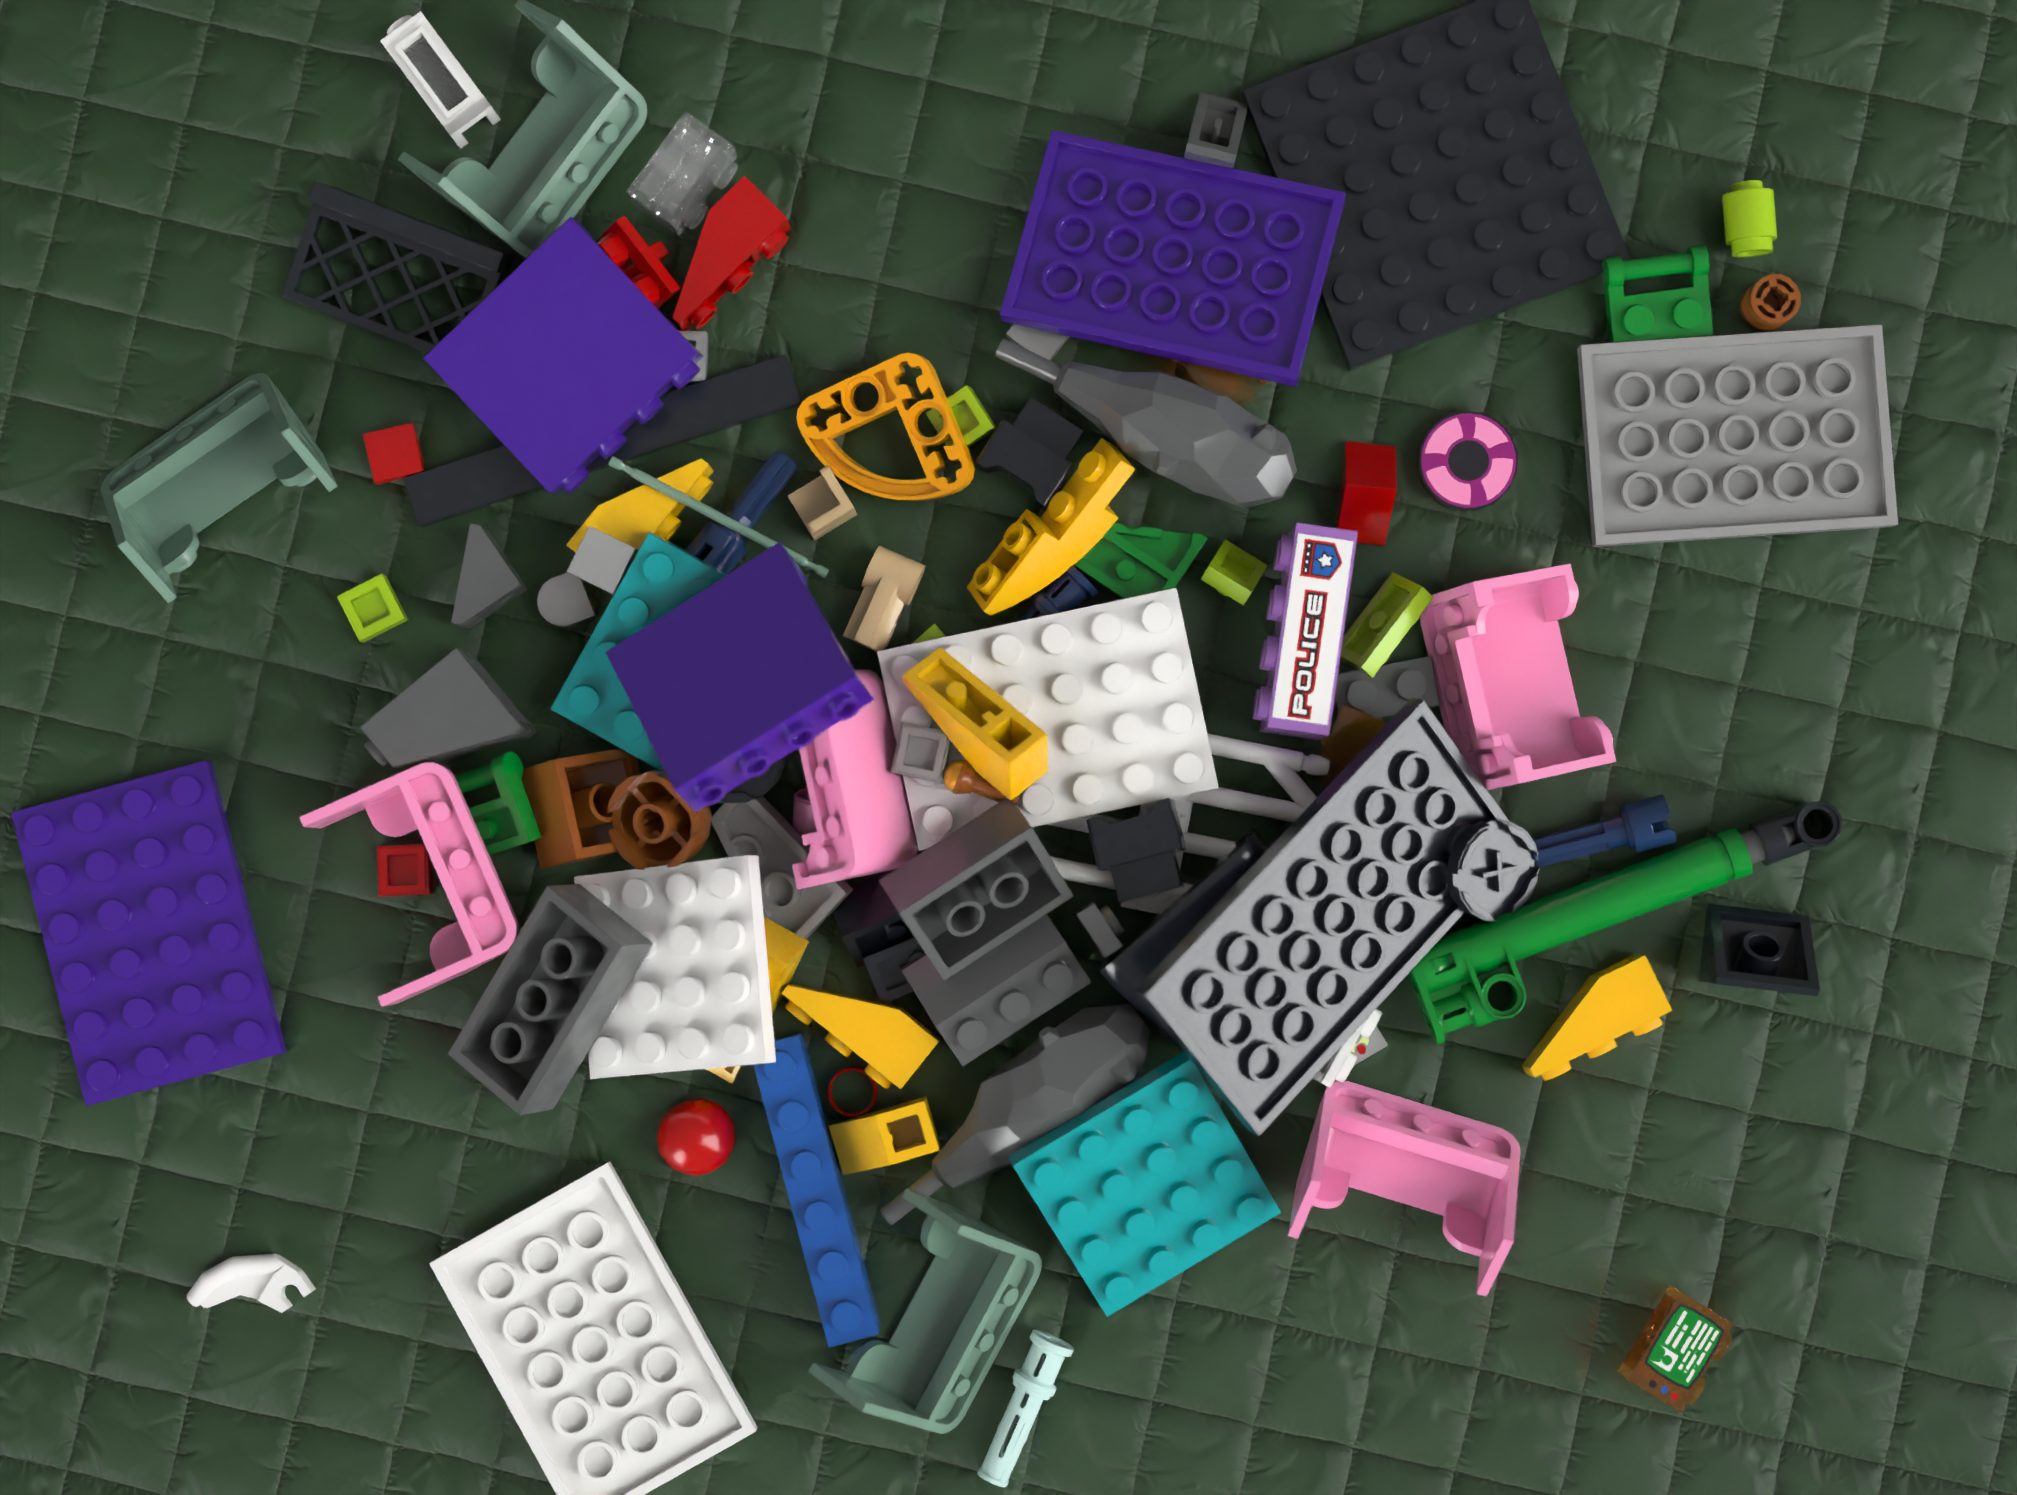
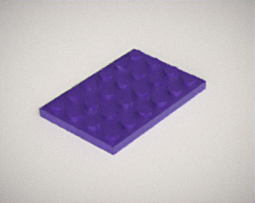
(1173, 257)
(148, 932)

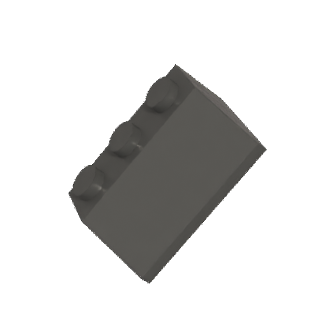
(998, 989)

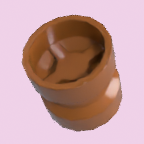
(1759, 308)

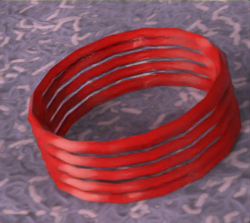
(833, 1104)

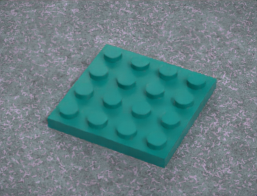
(654, 585)
(1145, 1183)

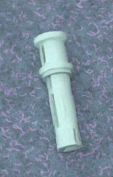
(1028, 1381)

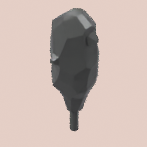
(1173, 427)
(1037, 1092)

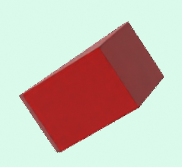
(1367, 491)

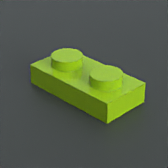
(1383, 624)

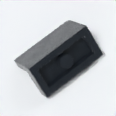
(869, 918)

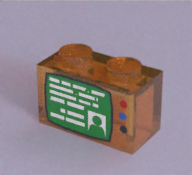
(1677, 1349)

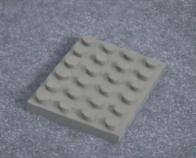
(1737, 435)

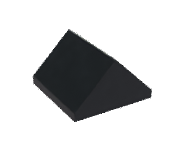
(1758, 950)

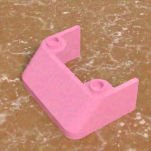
(432, 802)
(1416, 1159)

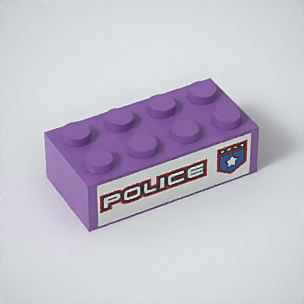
(1307, 631)

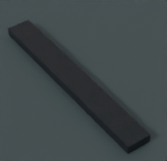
(684, 417)

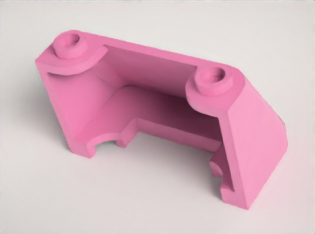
(1508, 678)
(855, 797)

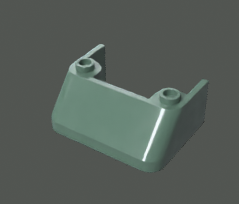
(556, 151)
(205, 471)
(948, 1329)

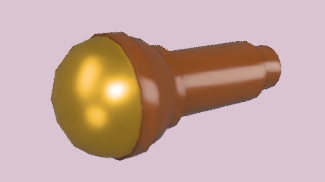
(963, 779)

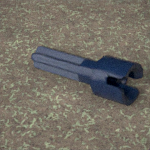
(721, 545)
(1637, 826)

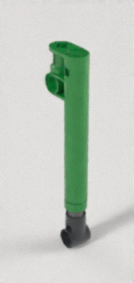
(1476, 956)

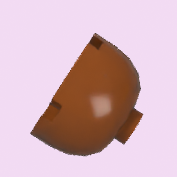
(655, 822)

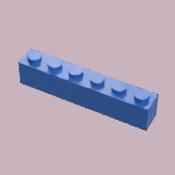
(817, 1193)

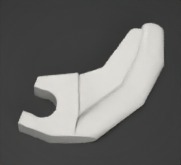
(251, 1276)

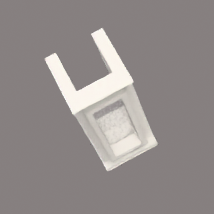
(437, 76)

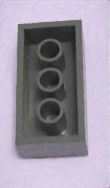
(550, 998)

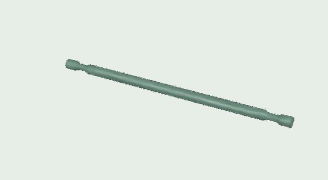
(713, 514)

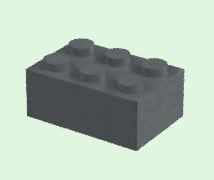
(976, 888)

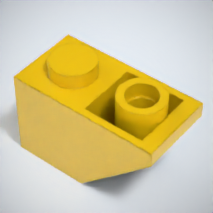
(885, 1136)

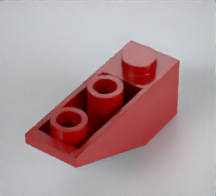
(733, 239)

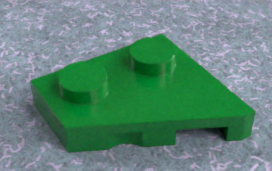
(1140, 559)

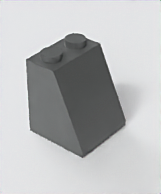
(446, 716)

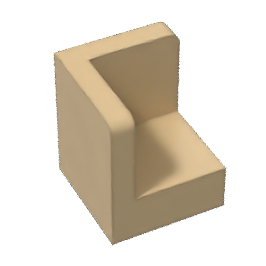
(822, 504)

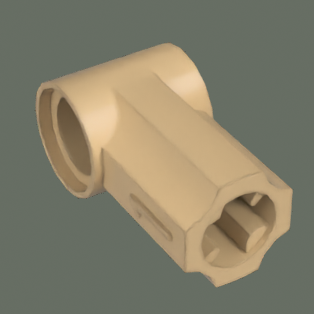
(887, 589)

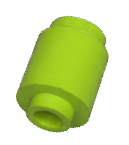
(1749, 219)

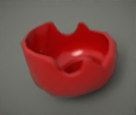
(696, 1137)

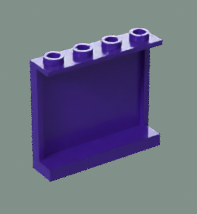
(564, 358)
(737, 678)

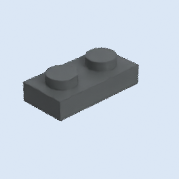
(1389, 688)
(1101, 927)

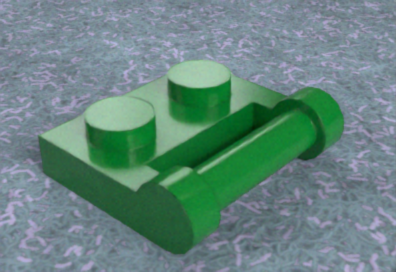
(1660, 313)
(508, 819)

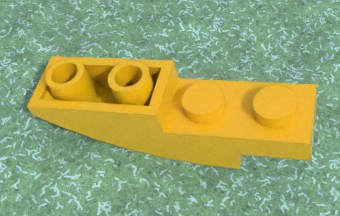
(1045, 547)

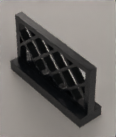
(397, 230)

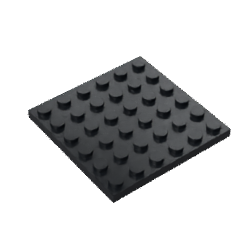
(1453, 174)

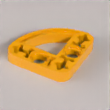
(892, 397)

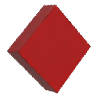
(394, 453)
(404, 870)

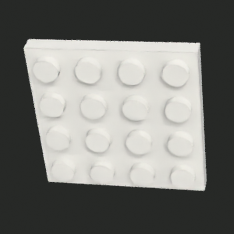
(704, 981)

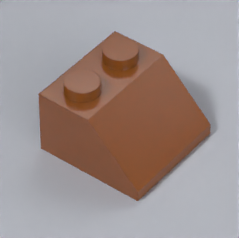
(572, 804)

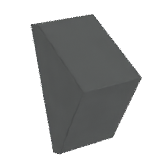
(1216, 130)
(485, 580)

